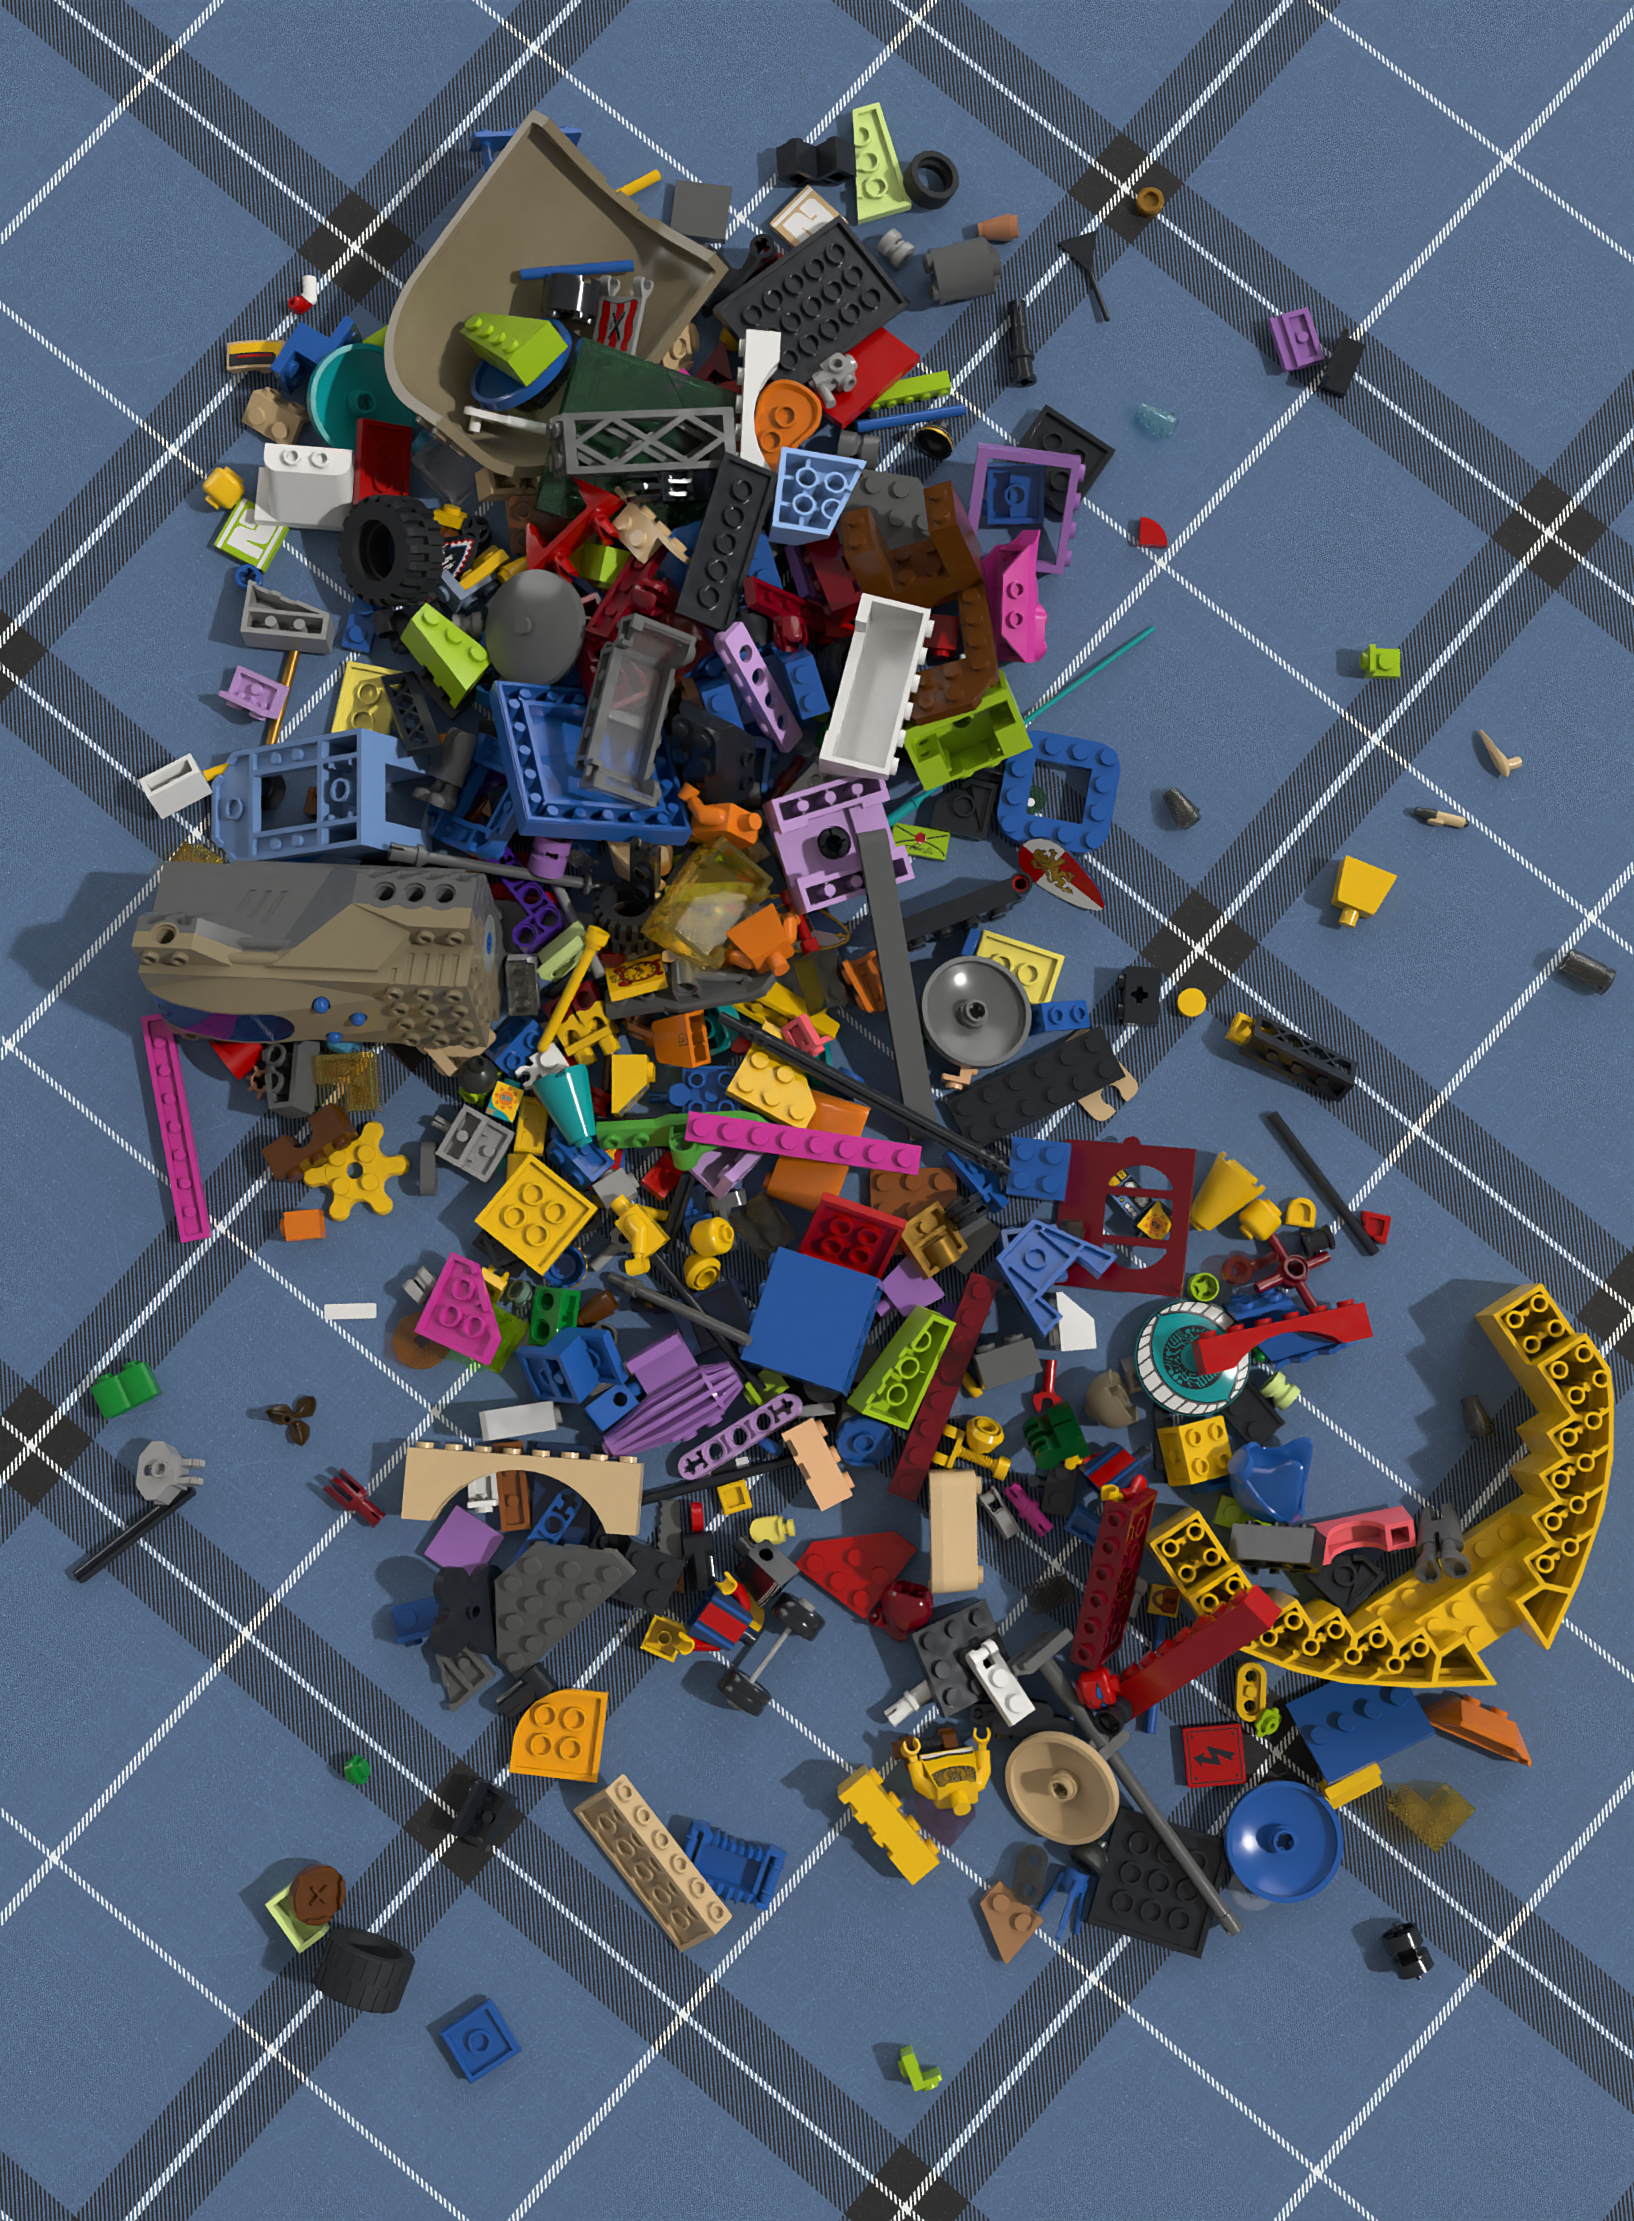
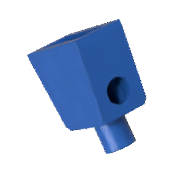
(604, 1413)

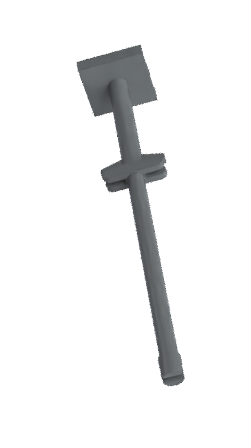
(1039, 1655)

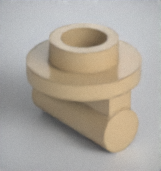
(757, 852)

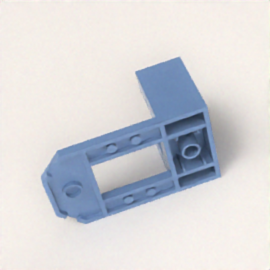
(349, 798)

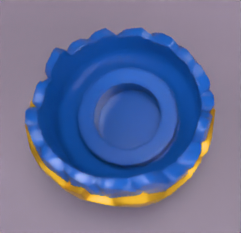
(568, 1269)

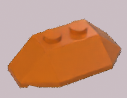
(1480, 1726)

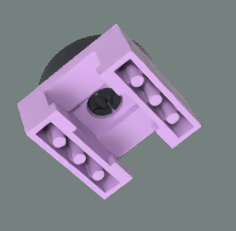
(837, 811)

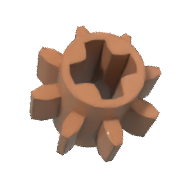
(259, 1074)

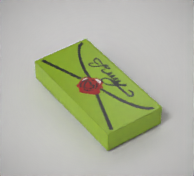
(921, 841)

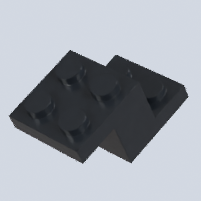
(655, 1574)

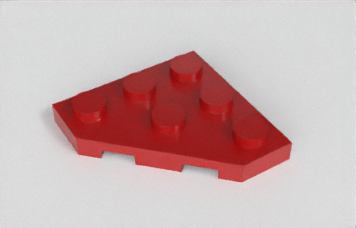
(857, 1566)

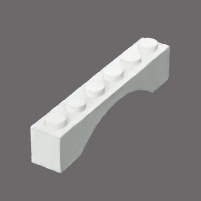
(760, 361)

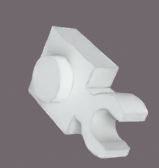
(542, 1065)

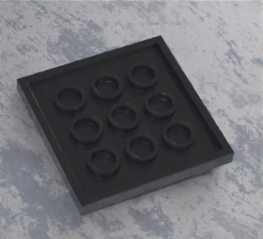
(1147, 1889)

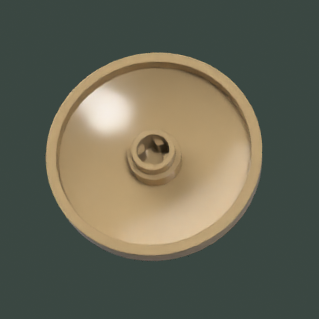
(1062, 1787)

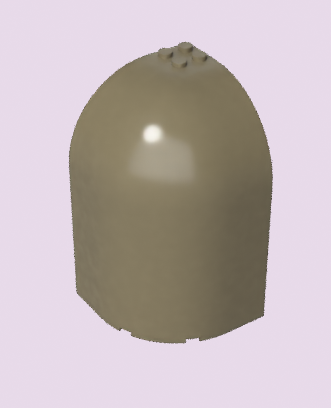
(530, 211)

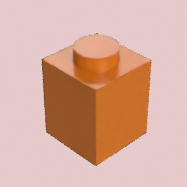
(303, 1225)

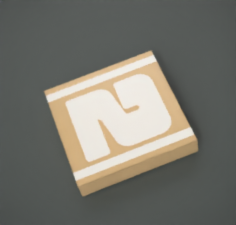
(803, 217)

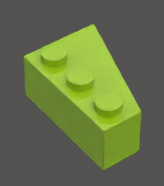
(447, 652)

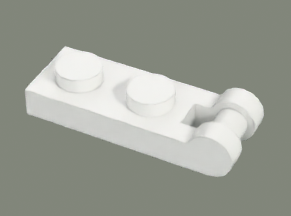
(999, 1683)

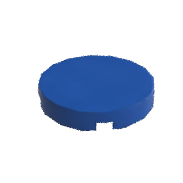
(864, 1440)

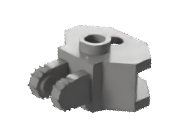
(166, 1473)

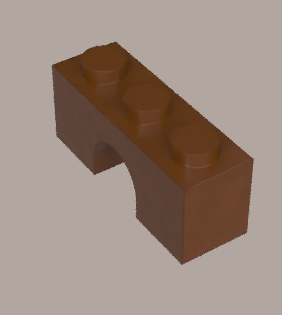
(330, 1133)

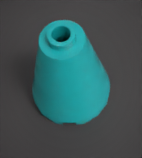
(569, 1103)

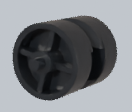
(1409, 1957)

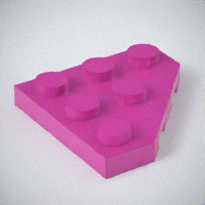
(461, 1312)

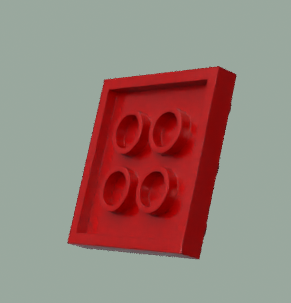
(852, 1235)

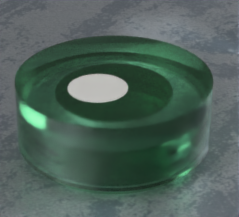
(1036, 800)

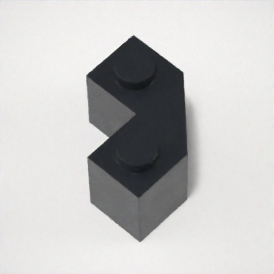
(827, 162)

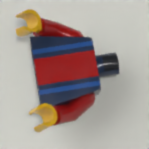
(1114, 1472)
(719, 1619)

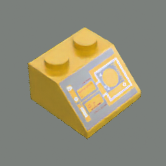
(630, 1081)

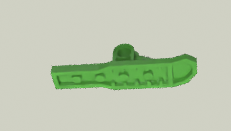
(662, 1131)

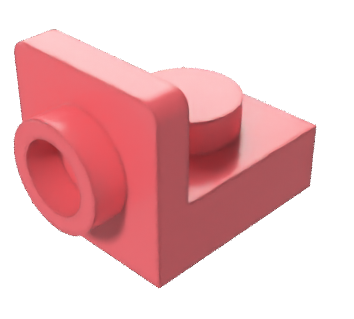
(804, 1036)

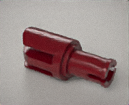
(357, 1502)

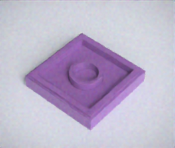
(464, 1541)

